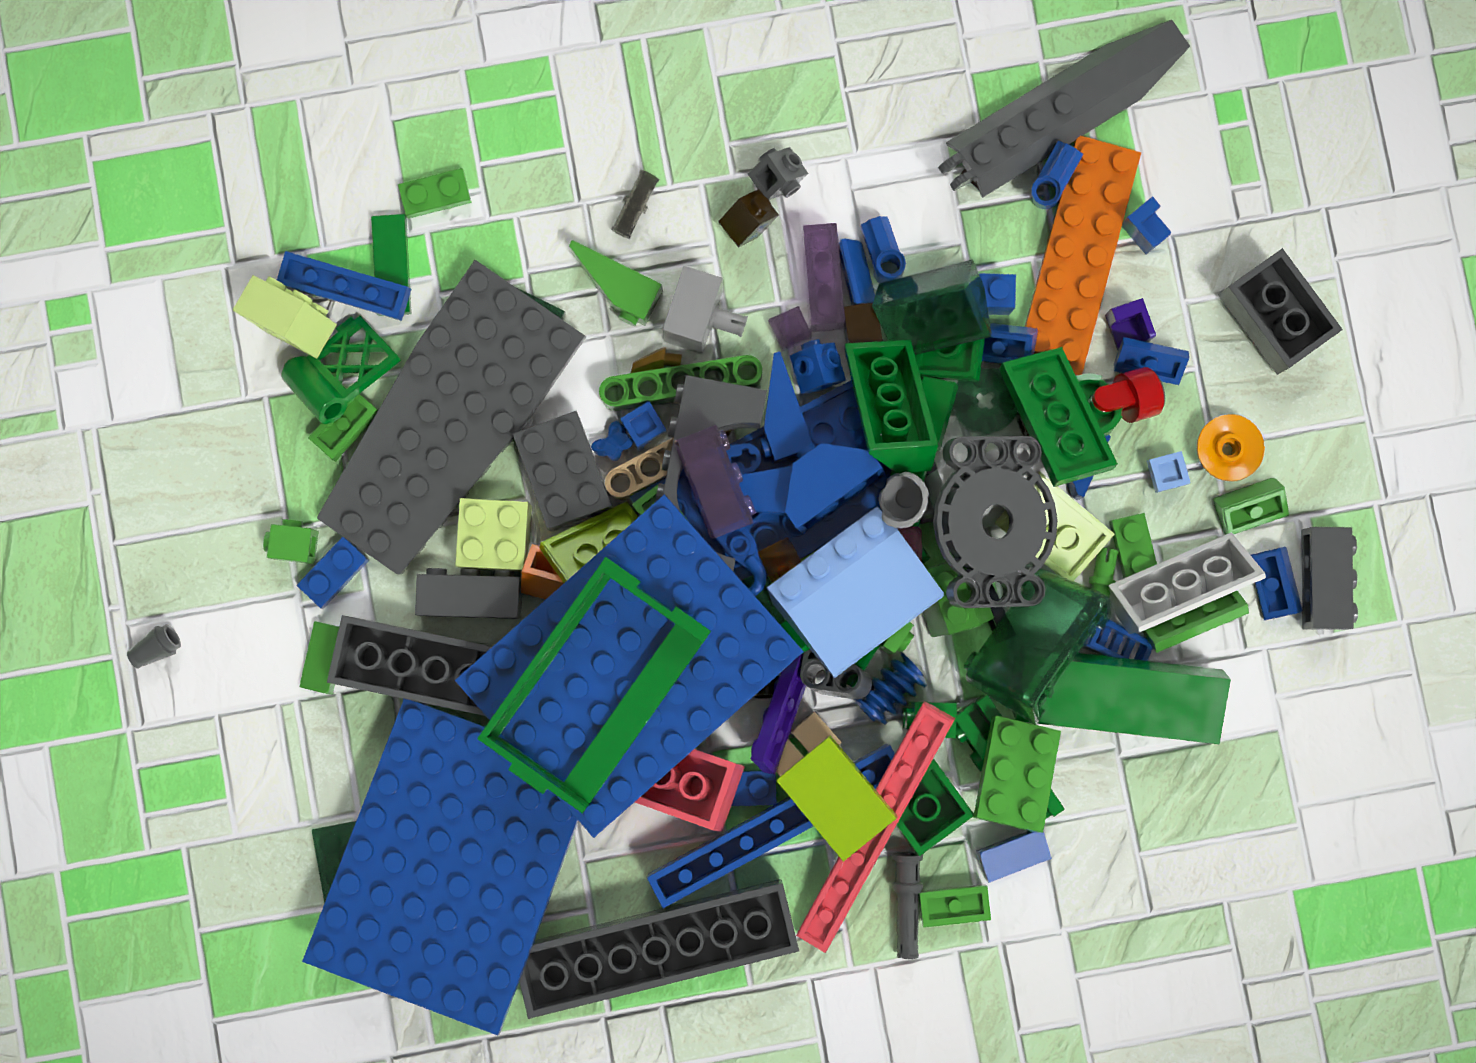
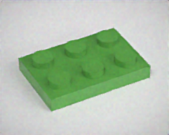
(1017, 774)

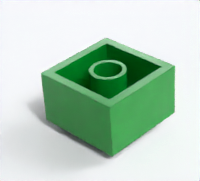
(933, 811)

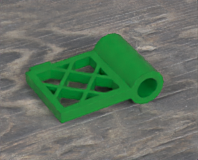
(320, 388)

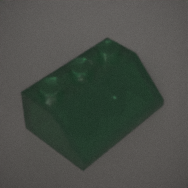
(934, 308)

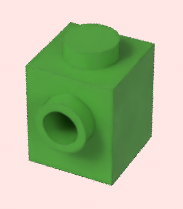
(291, 542)

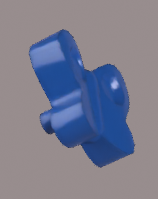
(614, 443)

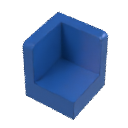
(1146, 226)
(643, 425)

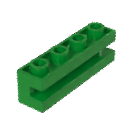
(974, 726)

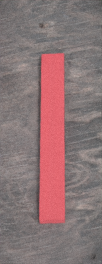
(896, 789)

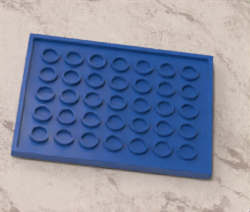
(614, 647)
(443, 873)

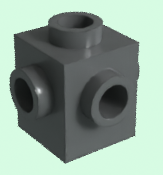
(778, 173)

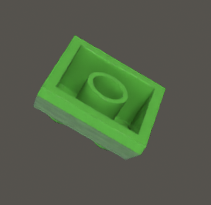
(945, 618)

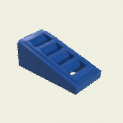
(1098, 642)

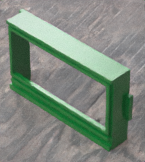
(628, 716)

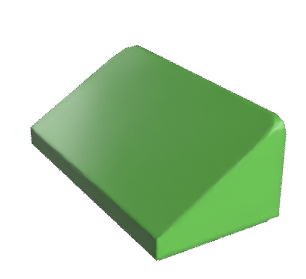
(1251, 506)
(319, 658)

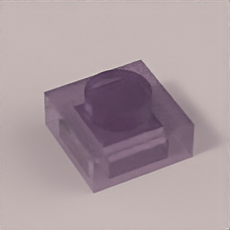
(790, 328)

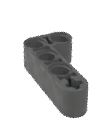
(834, 686)

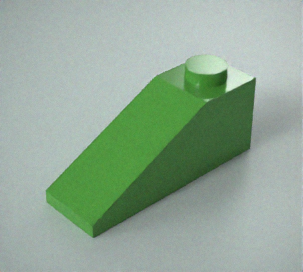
(625, 289)

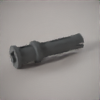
(907, 889)

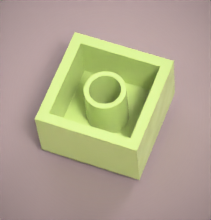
(285, 314)
(493, 534)

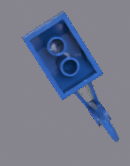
(804, 492)

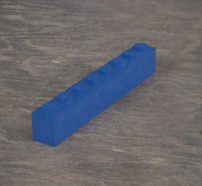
(747, 840)

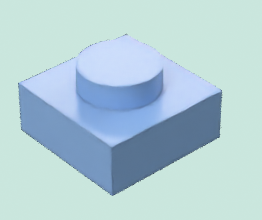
(1168, 472)

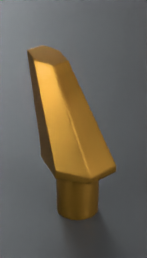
(656, 360)

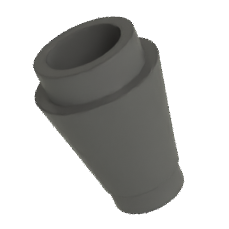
(155, 646)

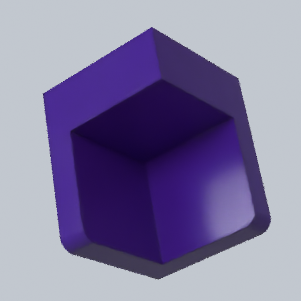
(1131, 322)

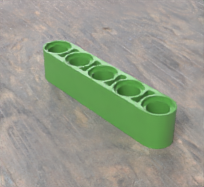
(664, 377)

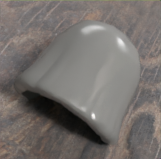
(903, 500)

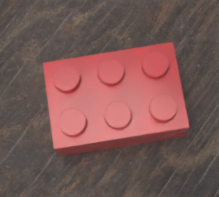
(697, 790)

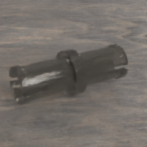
(635, 204)

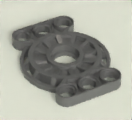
(960, 526)

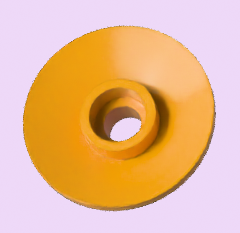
(1245, 442)

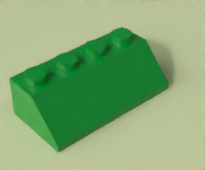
(892, 404)

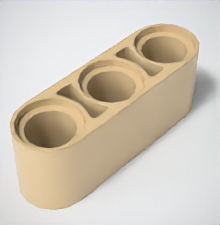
(633, 468)

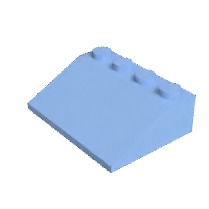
(854, 592)

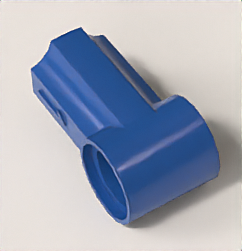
(1056, 173)
(882, 247)

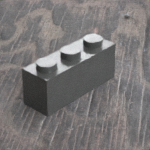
(1328, 578)
(468, 594)

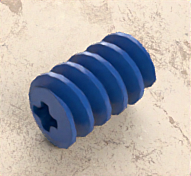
(891, 689)

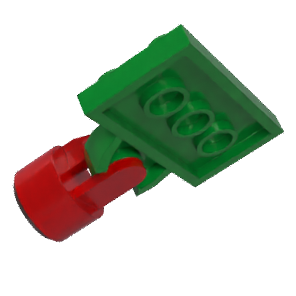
(1077, 412)

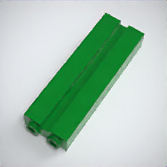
(1139, 698)

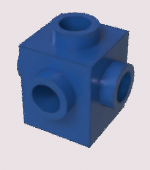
(817, 366)

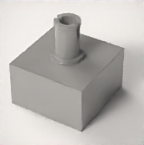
(697, 311)

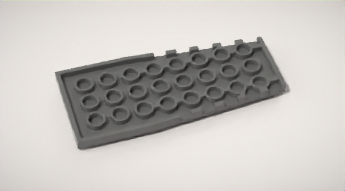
(448, 416)

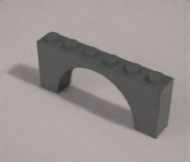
(704, 405)

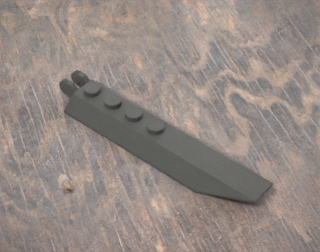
(1063, 107)

